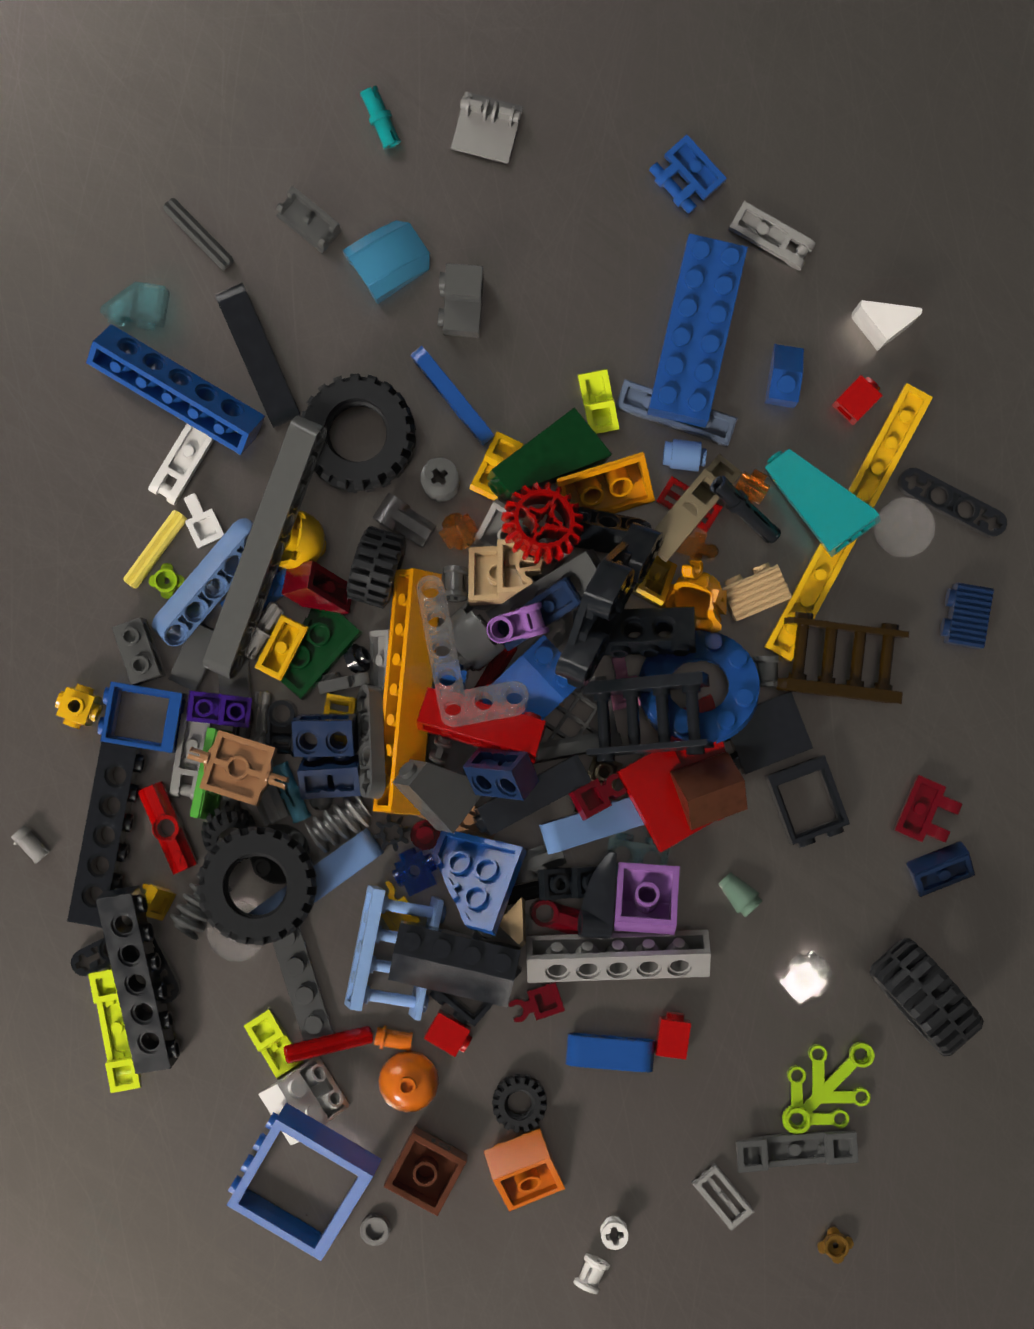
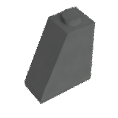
(437, 793)

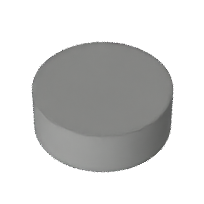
(375, 1229)

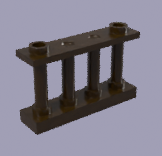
(854, 686)

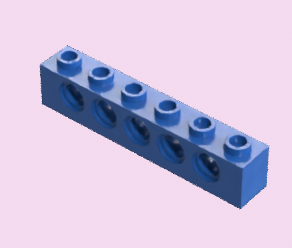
(175, 389)

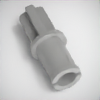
(264, 627)

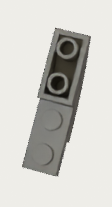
(693, 506)

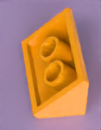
(610, 486)

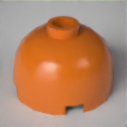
(408, 1081)

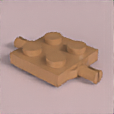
(238, 768)

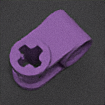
(522, 623)

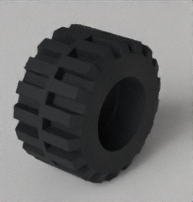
(375, 566)

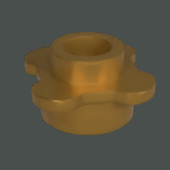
(838, 1253)

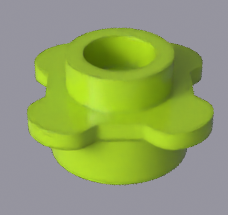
(158, 580)

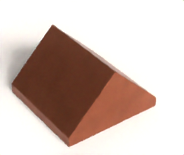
(710, 790)

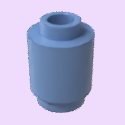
(684, 455)

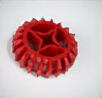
(531, 516)

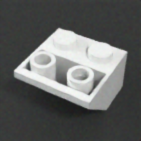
(308, 1090)

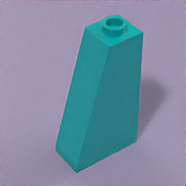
(823, 504)

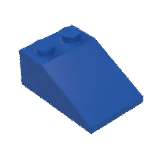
(537, 673)

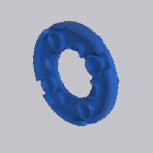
(739, 702)

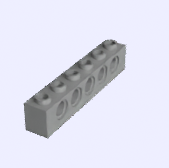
(618, 958)

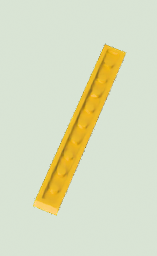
(868, 487)

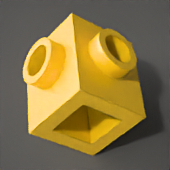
(89, 706)

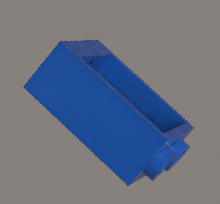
(112, 700)

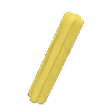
(155, 549)

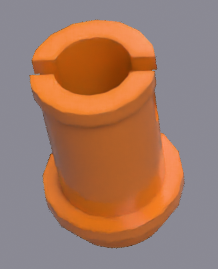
(393, 1039)

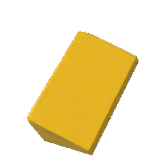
(281, 647)

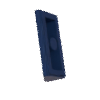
(941, 868)

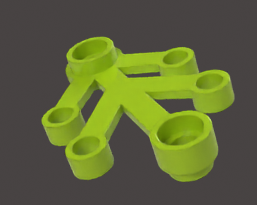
(823, 1090)

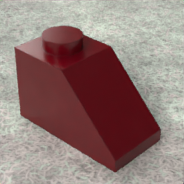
(316, 588)

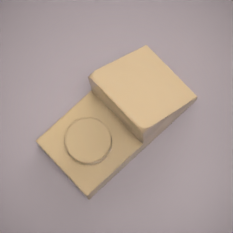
(515, 922)

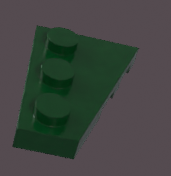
(320, 649)

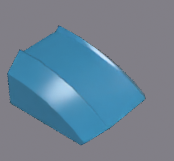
(389, 258)

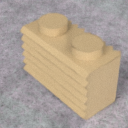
(756, 592)

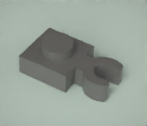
(334, 682)

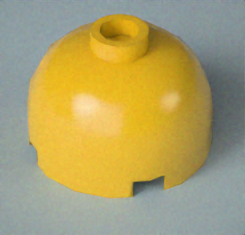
(305, 542)

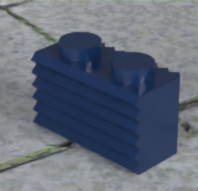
(967, 615)

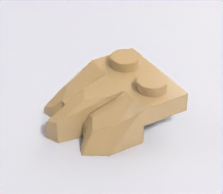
(498, 573)

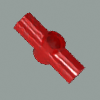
(158, 808)

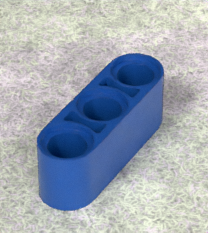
(610, 1052)

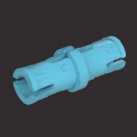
(291, 795)

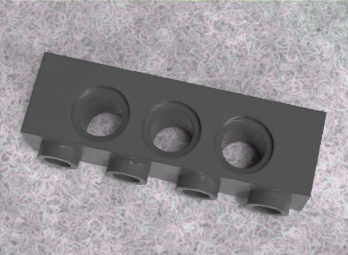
(581, 567)

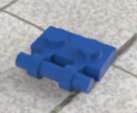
(694, 168)

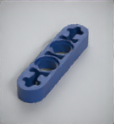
(452, 395)

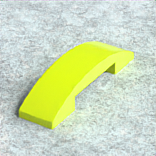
(119, 1059)

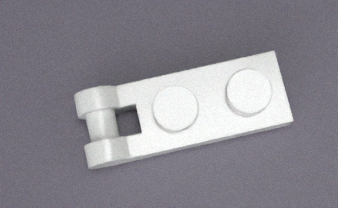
(181, 463)

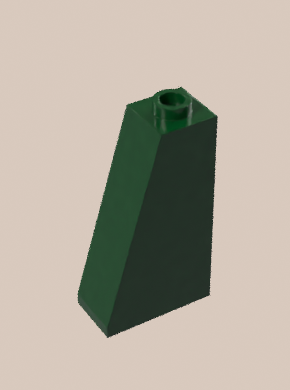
(556, 452)

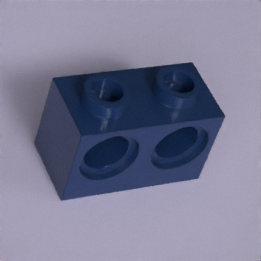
(324, 727)
(501, 773)
(329, 778)

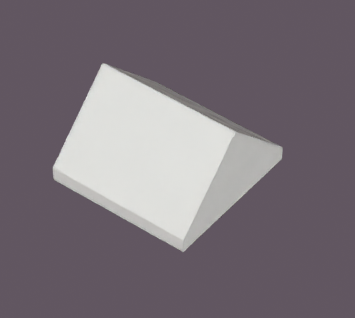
(883, 321)

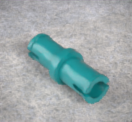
(380, 117)

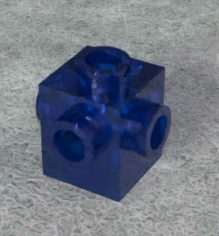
(415, 883)

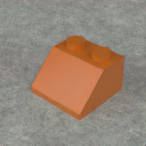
(523, 1169)

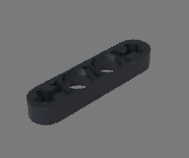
(950, 506)

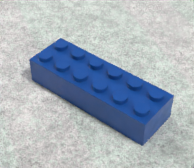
(697, 330)

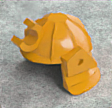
(699, 591)

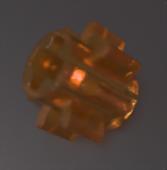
(753, 485)
(458, 531)

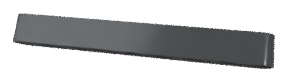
(265, 546)

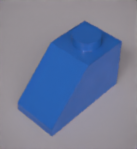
(785, 376)

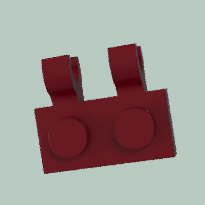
(920, 809)

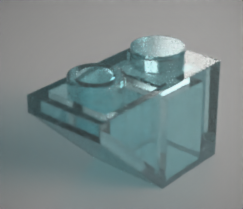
(138, 304)

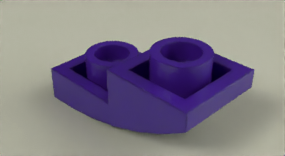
(219, 709)

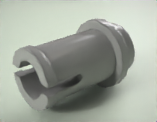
(30, 844)

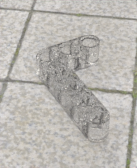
(450, 665)

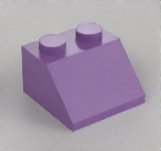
(646, 898)

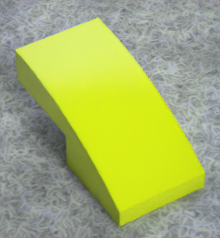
(598, 401)
(270, 1040)

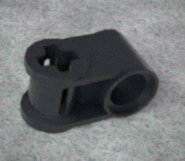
(278, 730)

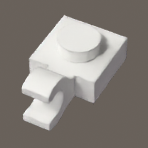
(203, 525)

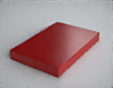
(656, 798)

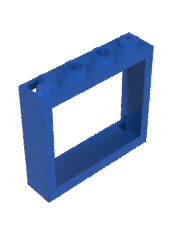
(326, 1143)

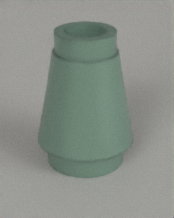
(740, 894)

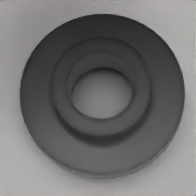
(357, 658)

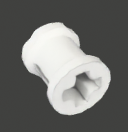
(605, 1230)
(591, 1273)

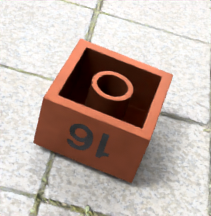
(425, 1171)

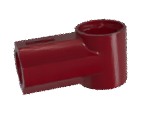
(562, 917)

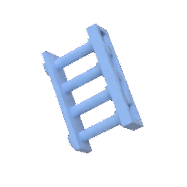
(365, 962)

